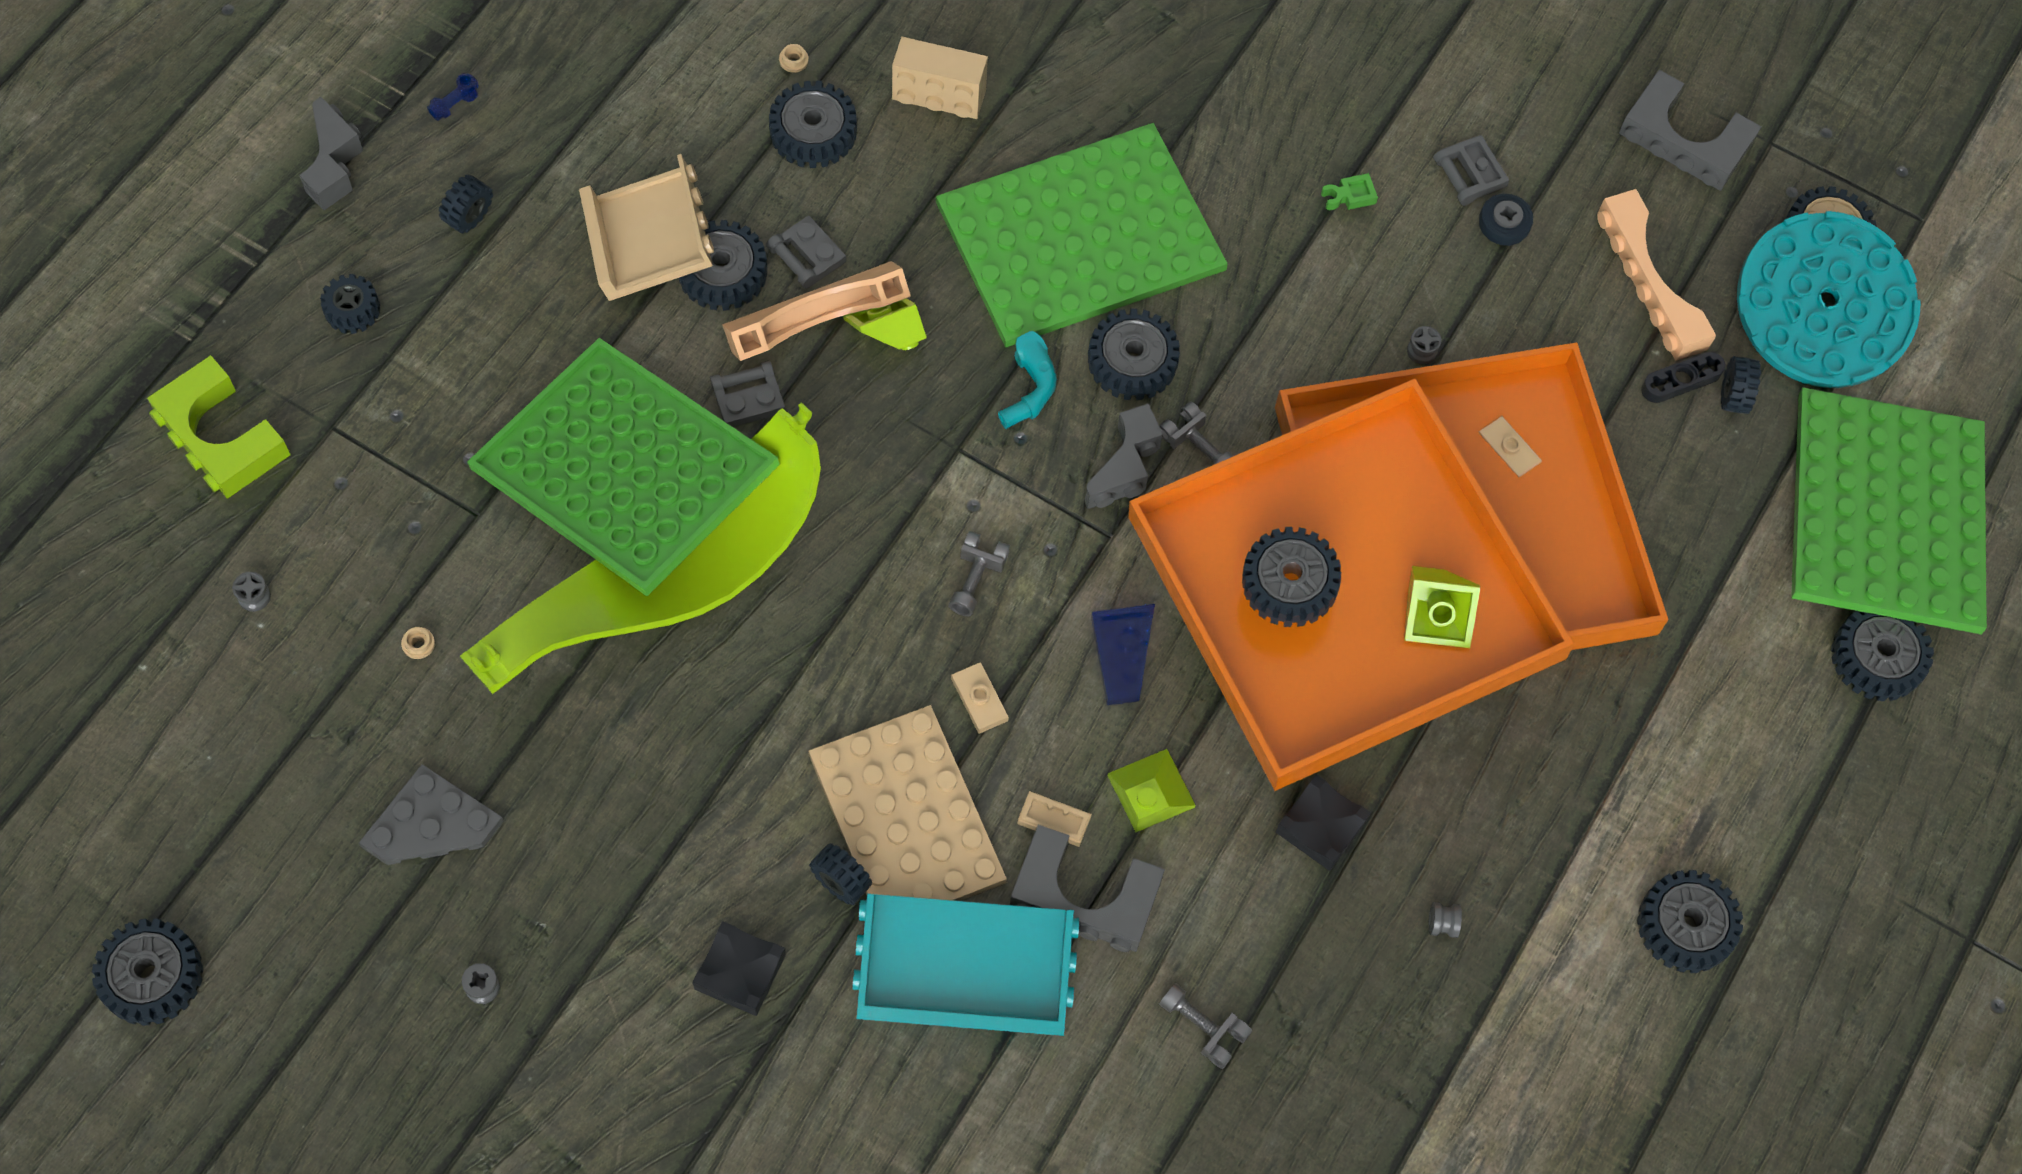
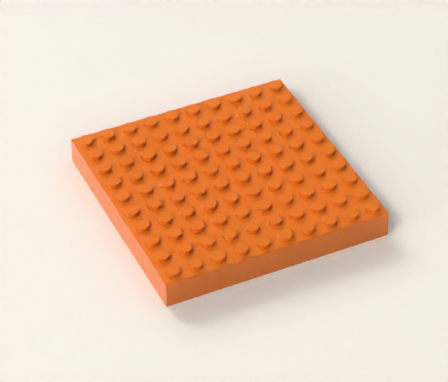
(1386, 498)
(1564, 513)

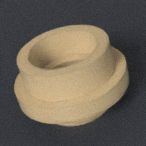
(791, 52)
(418, 634)

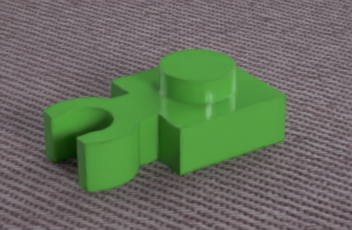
(1354, 191)

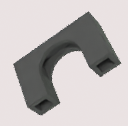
(1708, 161)
(1117, 923)

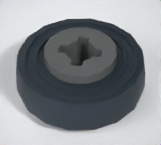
(1498, 227)

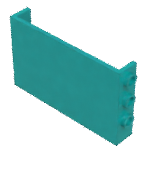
(965, 964)

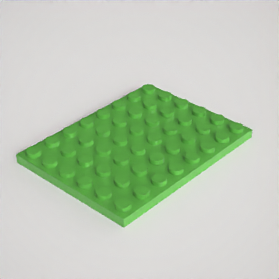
(1080, 234)
(623, 465)
(1890, 511)

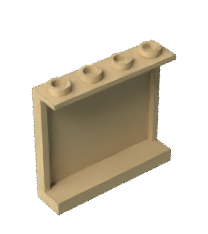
(647, 231)

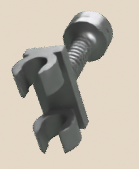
(1195, 420)
(964, 602)
(1216, 1054)

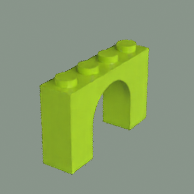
(228, 464)

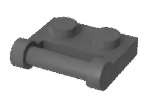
(1478, 163)
(813, 246)
(750, 403)

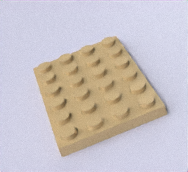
(907, 810)

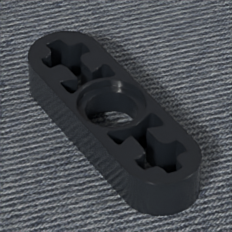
(1674, 386)

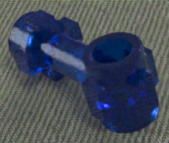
(466, 91)

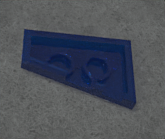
(1122, 650)

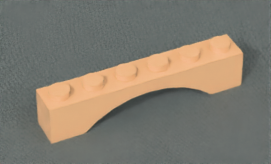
(774, 324)
(1681, 324)

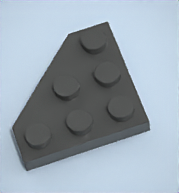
(429, 821)

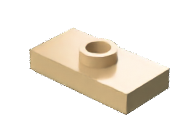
(1510, 446)
(979, 698)
(1055, 816)

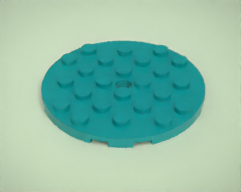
(1785, 309)

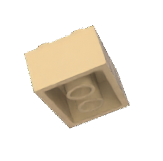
(939, 77)

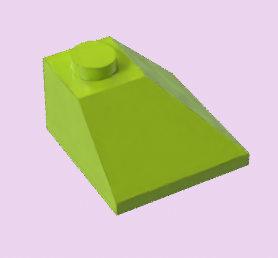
(892, 324)
(1440, 608)
(1151, 790)

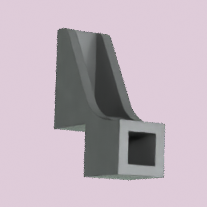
(339, 142)
(1125, 472)

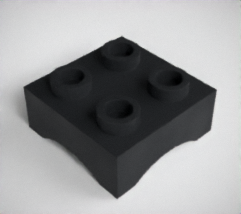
(1322, 823)
(739, 969)

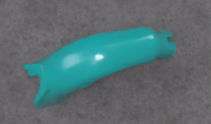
(1034, 357)

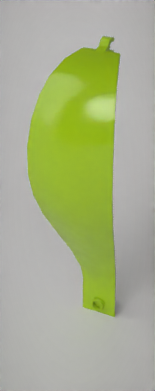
(735, 554)

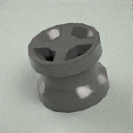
(1427, 337)
(246, 585)
(1445, 919)
(484, 990)

